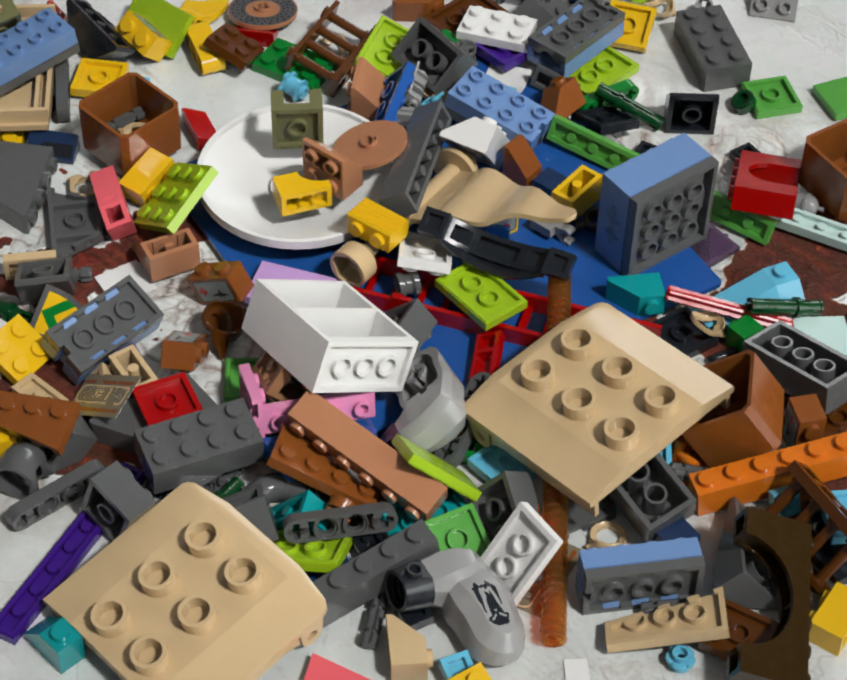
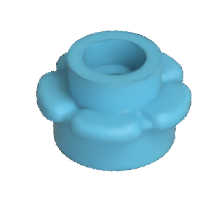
(679, 664)

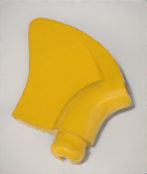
(205, 10)

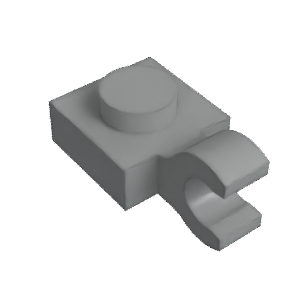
(561, 230)

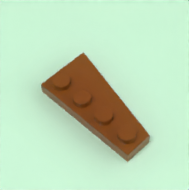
(39, 419)
(303, 462)

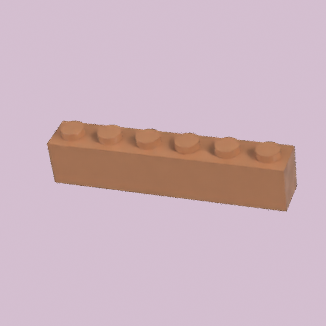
(367, 456)

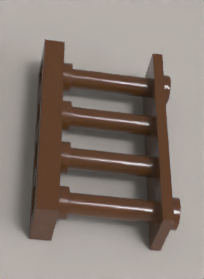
(337, 79)
(820, 500)

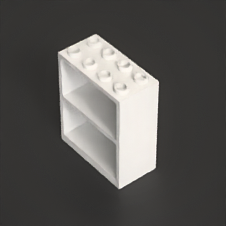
(329, 336)

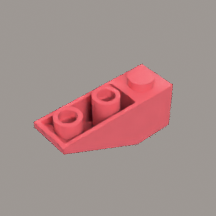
(112, 203)

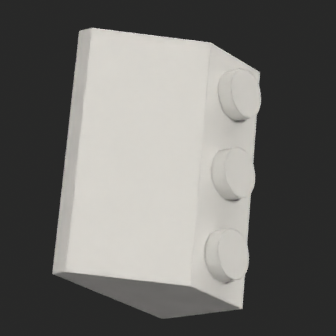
(480, 138)

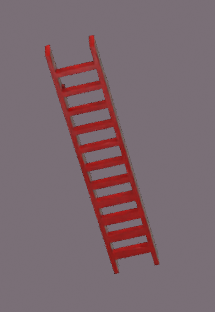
(445, 317)

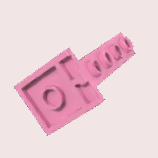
(272, 416)

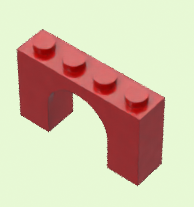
(764, 184)

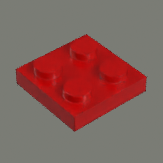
(165, 399)

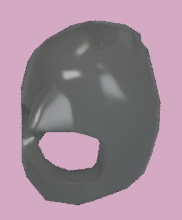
(22, 468)

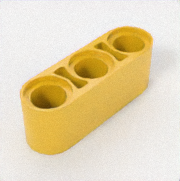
(206, 60)

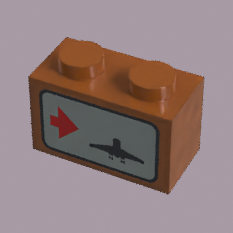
(220, 282)
(184, 350)
(803, 420)

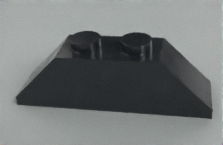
(96, 32)

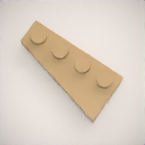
(684, 623)

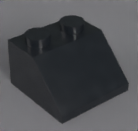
(690, 113)

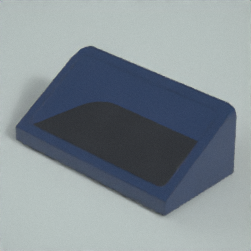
(64, 144)

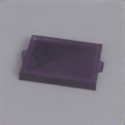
(715, 247)

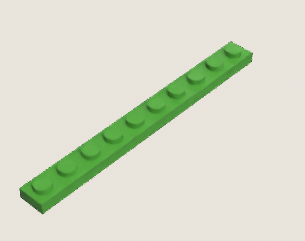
(611, 154)

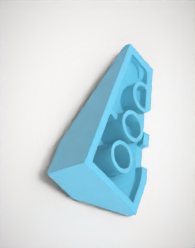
(770, 282)

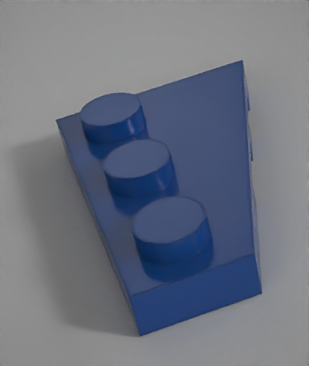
(393, 95)

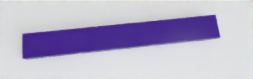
(52, 571)

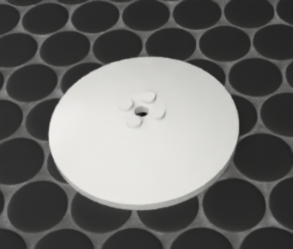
(243, 189)

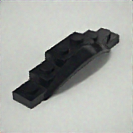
(493, 253)

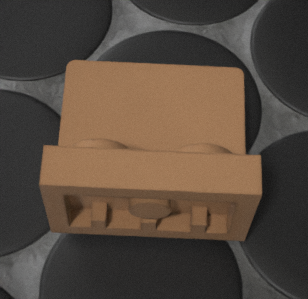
(275, 379)

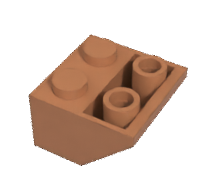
(365, 89)
(325, 163)
(168, 254)

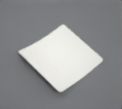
(515, 77)

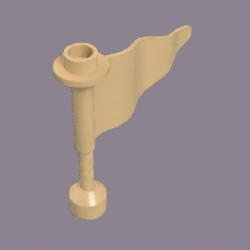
(469, 195)

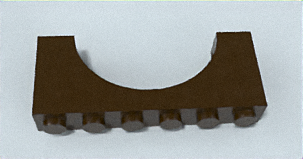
(785, 553)

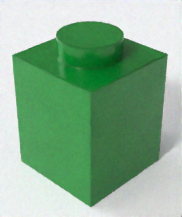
(741, 330)

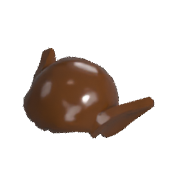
(223, 323)

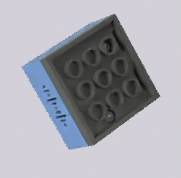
(655, 205)

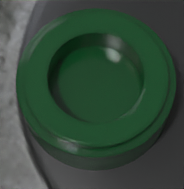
(743, 101)

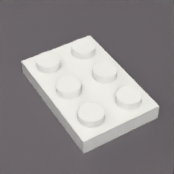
(496, 28)
(424, 254)
(521, 549)

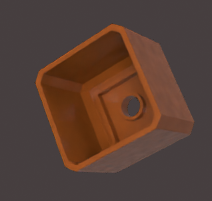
(121, 95)
(825, 168)
(750, 423)

